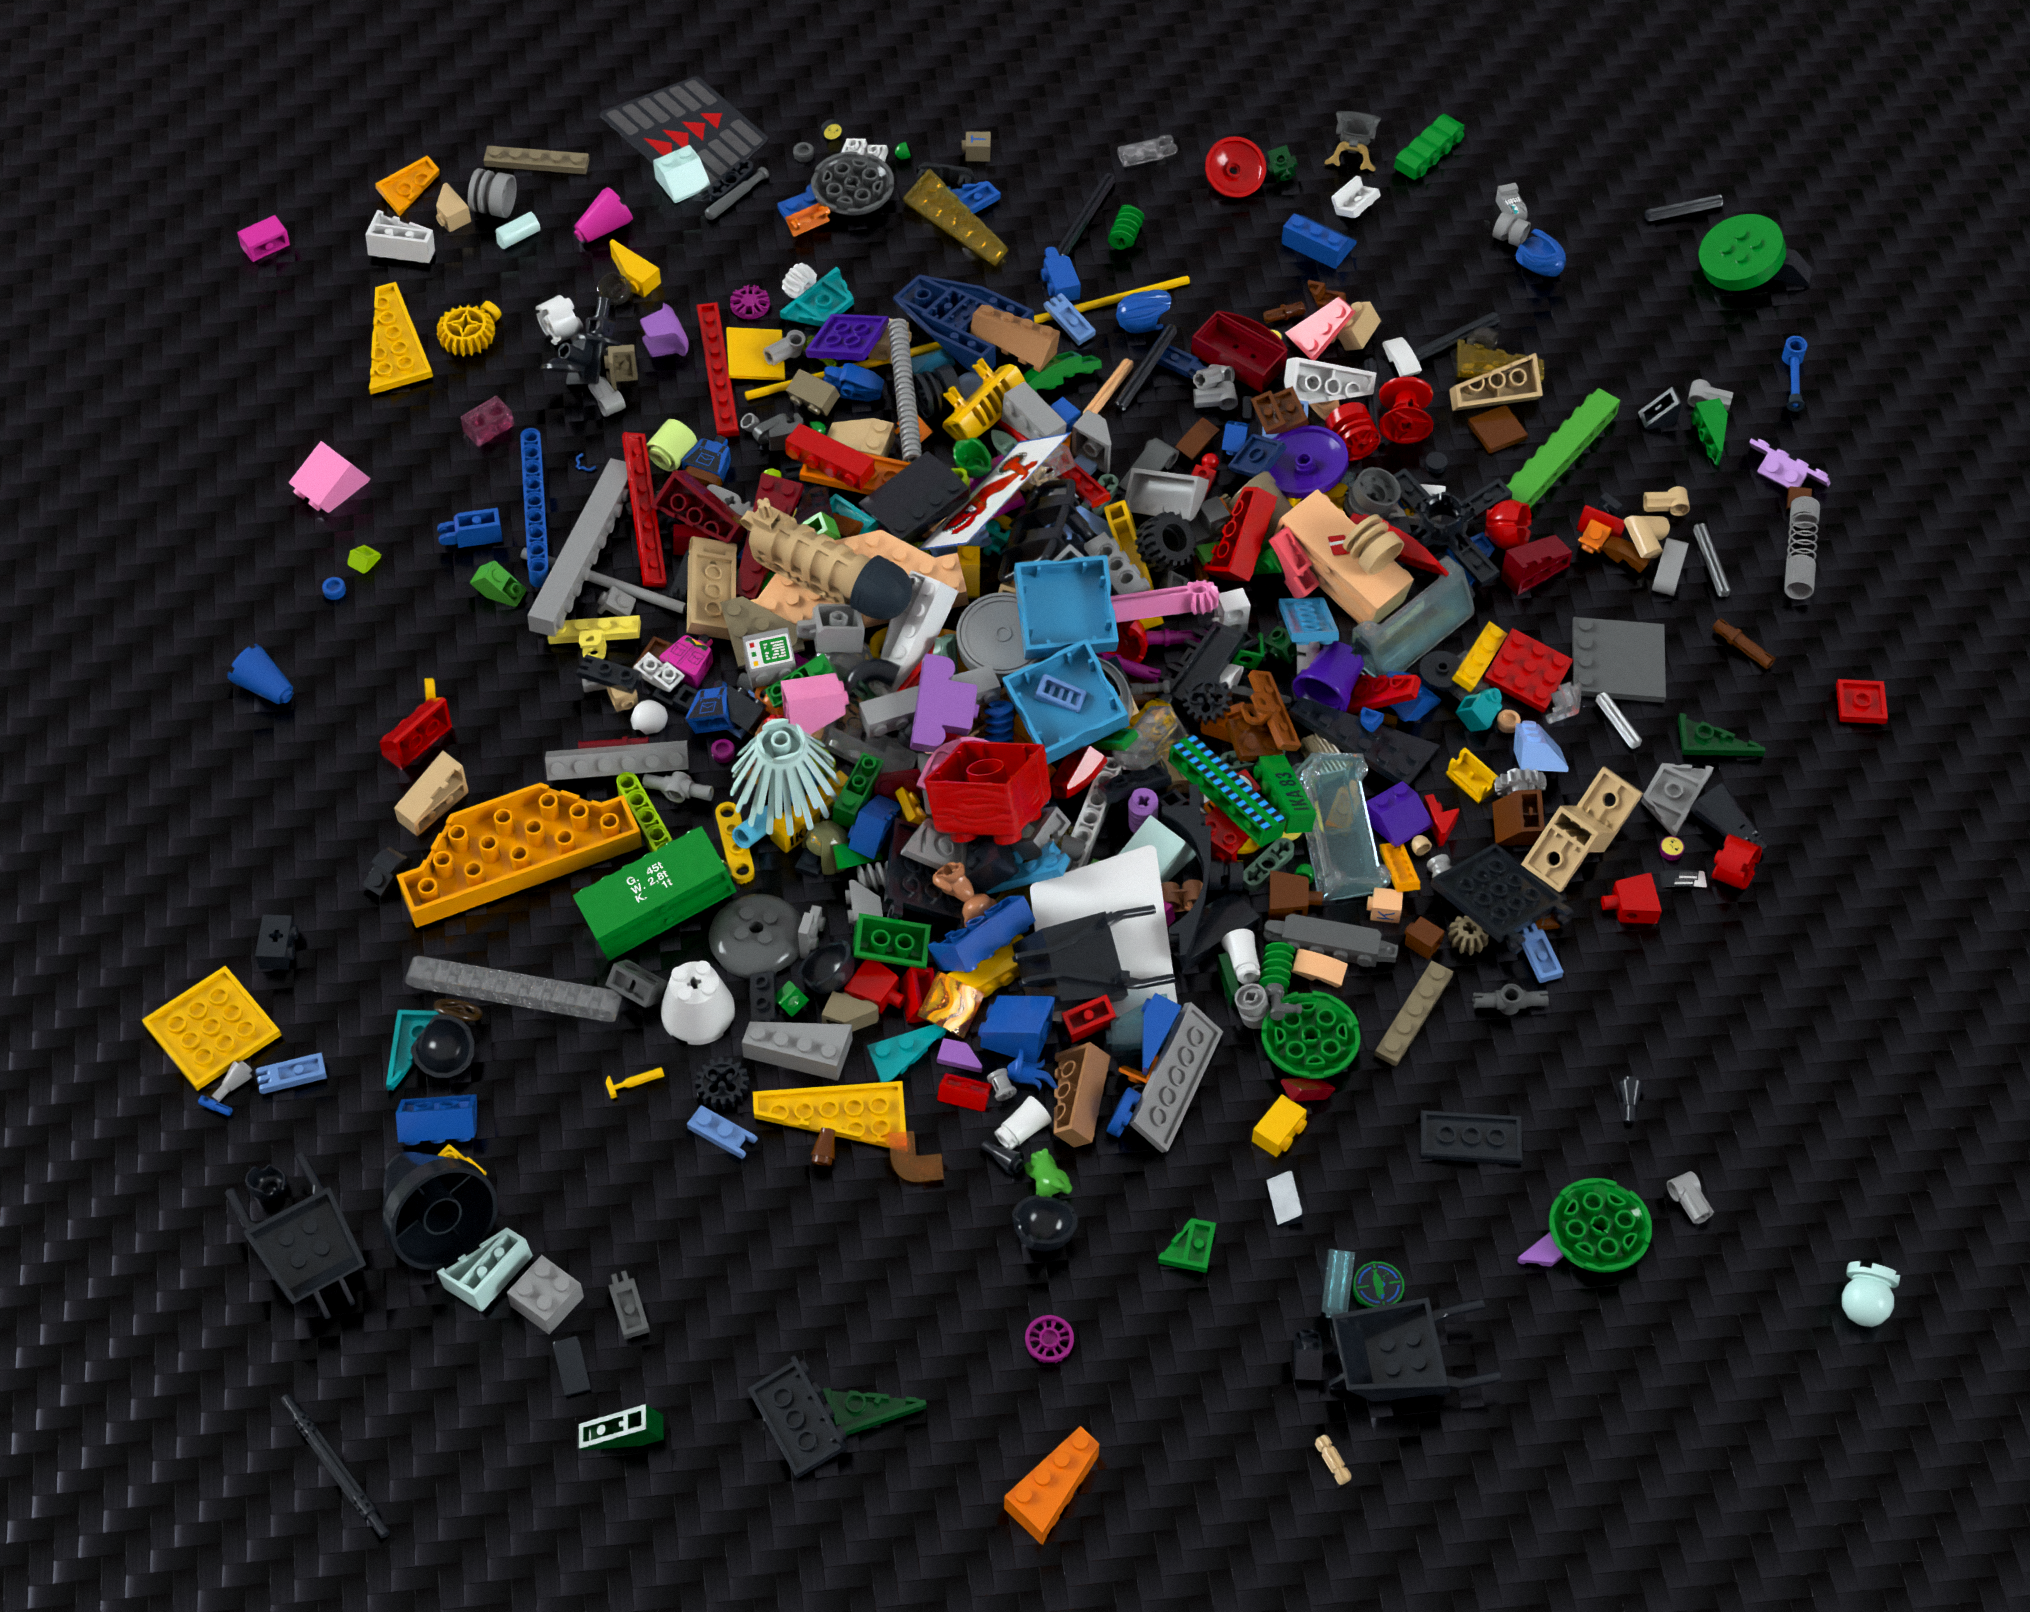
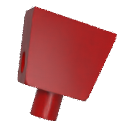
(1634, 900)
(876, 984)

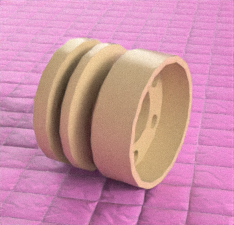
(1373, 544)

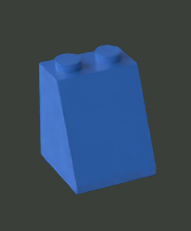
(1018, 1024)

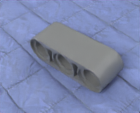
(1670, 566)

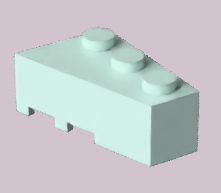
(487, 1270)

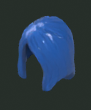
(1542, 255)
(1141, 310)

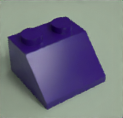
(1398, 814)

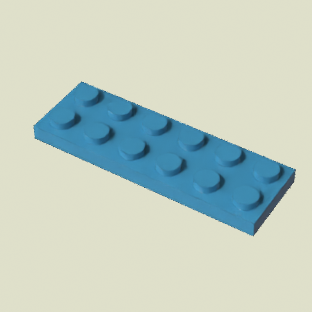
(1308, 620)

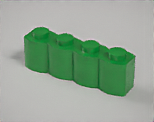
(1429, 146)

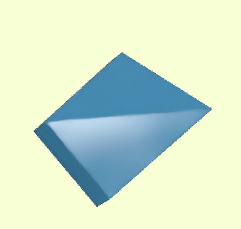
(931, 360)

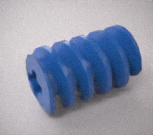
(1000, 722)

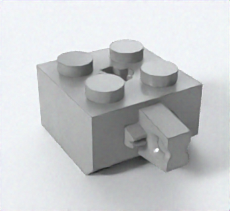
(833, 628)

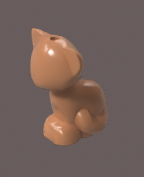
(954, 883)

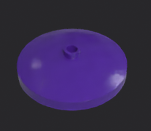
(1311, 461)

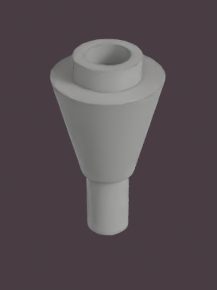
(236, 1076)

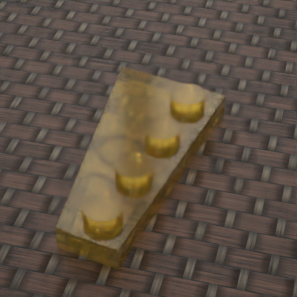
(1477, 360)

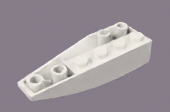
(918, 625)

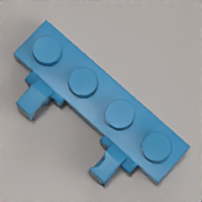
(1047, 867)

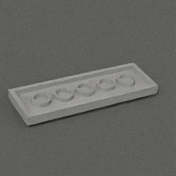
(1175, 1077)

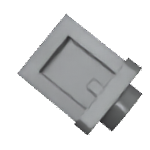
(616, 602)

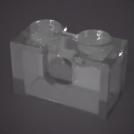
(1059, 460)

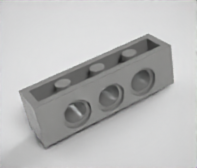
(1123, 576)

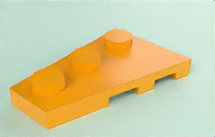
(407, 184)

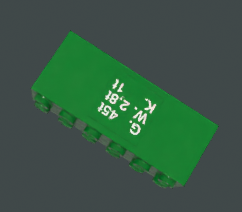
(654, 893)

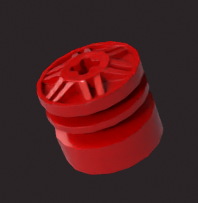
(1356, 429)

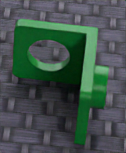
(1257, 654)
(791, 998)

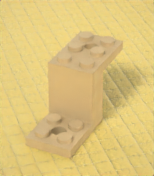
(1582, 829)

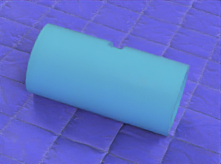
(746, 835)

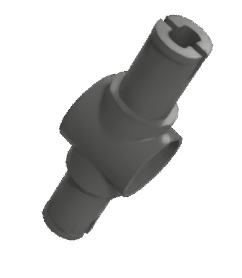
(1521, 999)

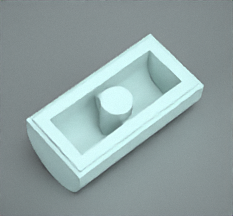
(517, 230)

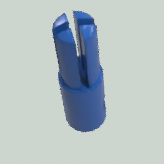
(214, 1105)

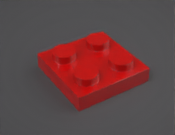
(1861, 701)

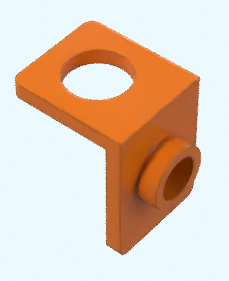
(1136, 1076)

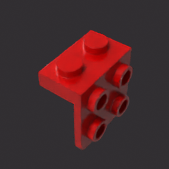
(1225, 836)

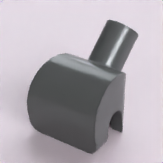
(1073, 848)

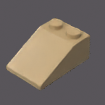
(865, 435)

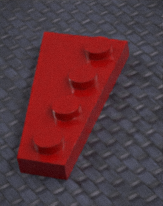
(1382, 691)

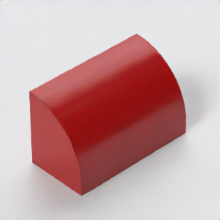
(915, 986)

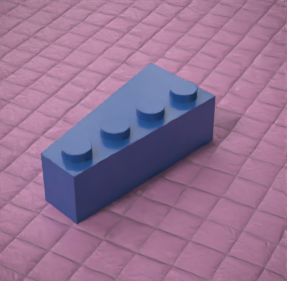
(983, 935)

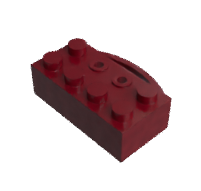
(1227, 330)

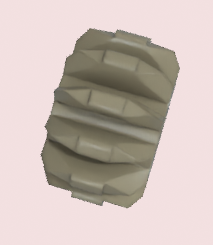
(1467, 935)

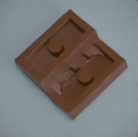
(1279, 411)

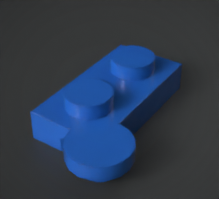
(797, 203)

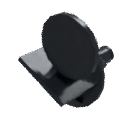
(584, 356)

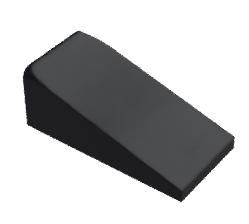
(571, 1366)

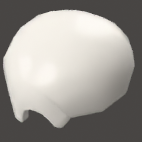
(649, 717)

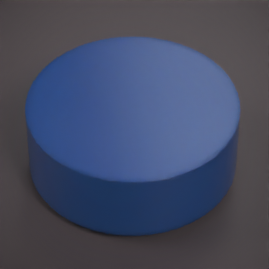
(333, 588)

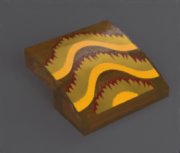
(951, 1004)

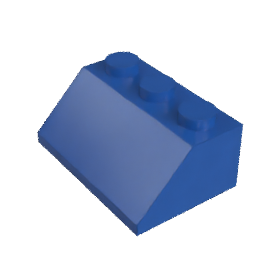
(1316, 240)
(437, 1119)

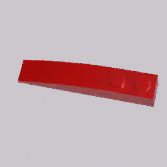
(1412, 552)

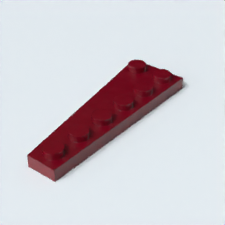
(784, 496)

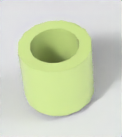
(671, 445)

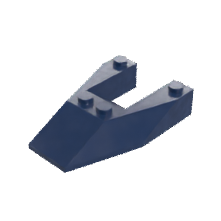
(946, 313)

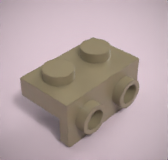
(622, 364)

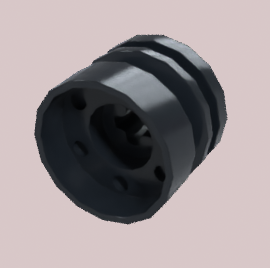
(930, 389)

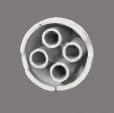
(697, 1004)

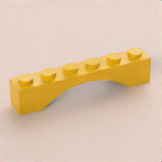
(1124, 532)

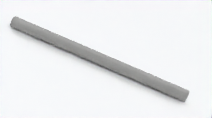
(629, 589)

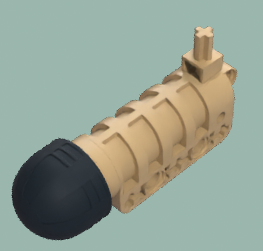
(827, 569)

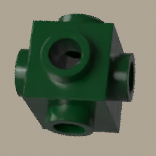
(1281, 163)
(1280, 645)

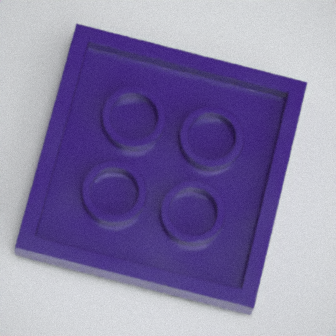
(847, 337)

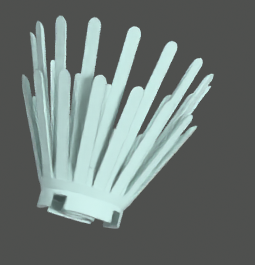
(782, 758)

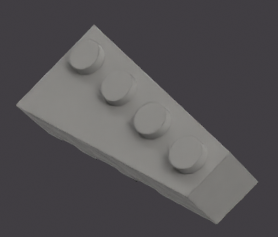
(799, 1046)

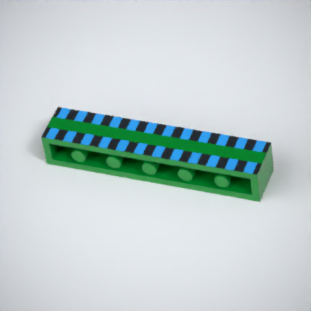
(1227, 790)

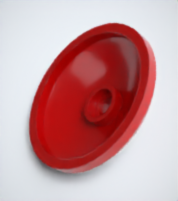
(1244, 158)

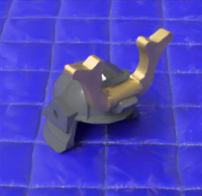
(1355, 132)

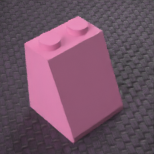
(327, 479)
(814, 701)

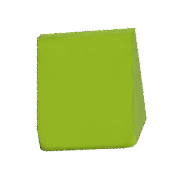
(363, 558)

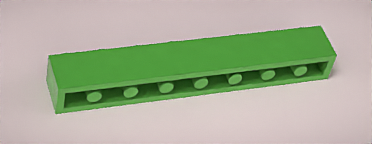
(1563, 447)

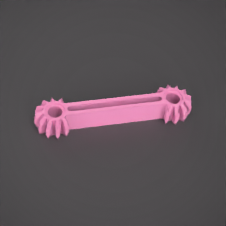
(1195, 598)

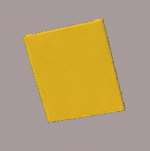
(746, 354)

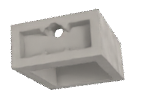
(1038, 833)

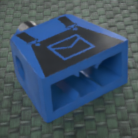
(709, 456)
(710, 710)

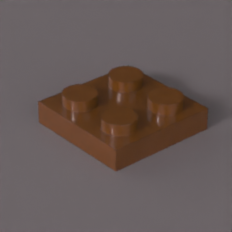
(1251, 740)

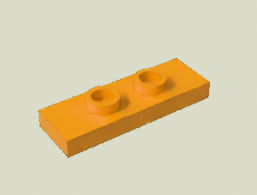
(1400, 866)

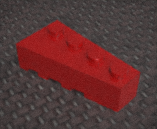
(1243, 536)

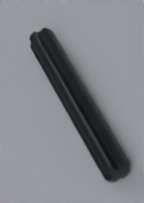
(1683, 207)

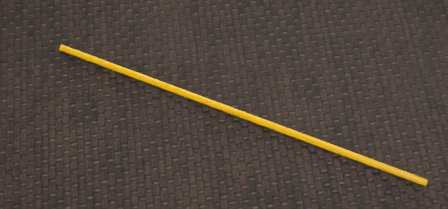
(936, 346)

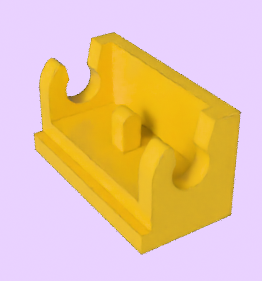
(1472, 775)

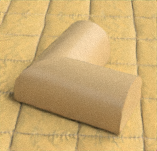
(1646, 532)

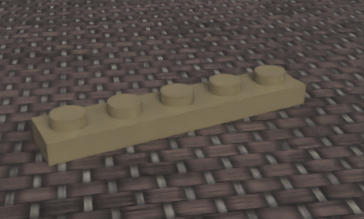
(536, 159)
(1413, 1013)

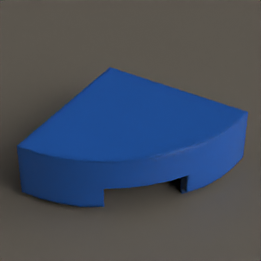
(1370, 719)

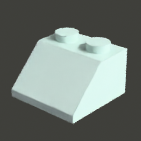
(681, 174)

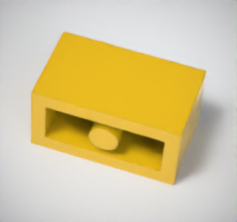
(1279, 1126)

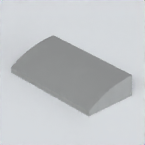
(1159, 492)

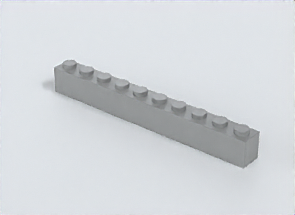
(580, 550)

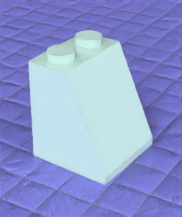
(1171, 850)

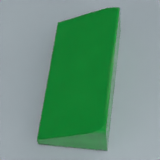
(847, 858)

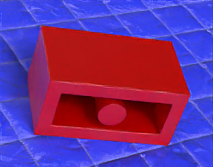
(1088, 1018)

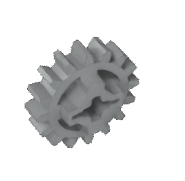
(1519, 780)

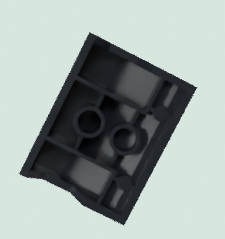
(916, 498)

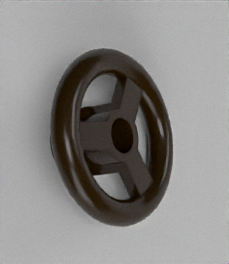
(458, 1009)

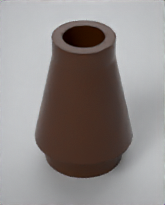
(824, 1148)

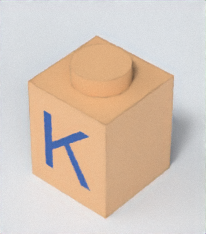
(1385, 905)

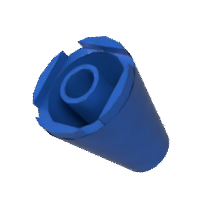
(260, 675)

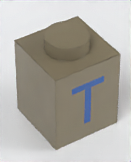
(977, 146)

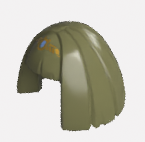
(821, 842)

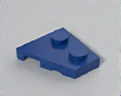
(977, 195)

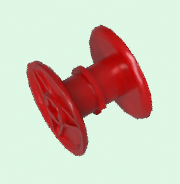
(1406, 419)

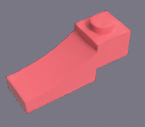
(1294, 563)

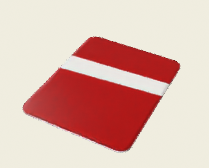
(1336, 545)

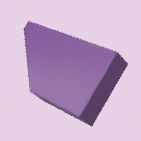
(958, 1055)
(1542, 1252)

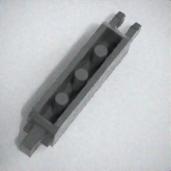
(1332, 939)

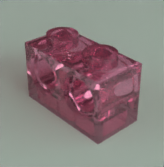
(487, 421)

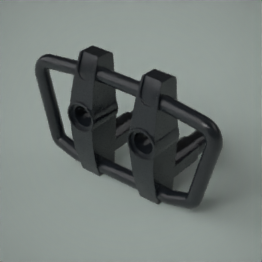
(1039, 544)

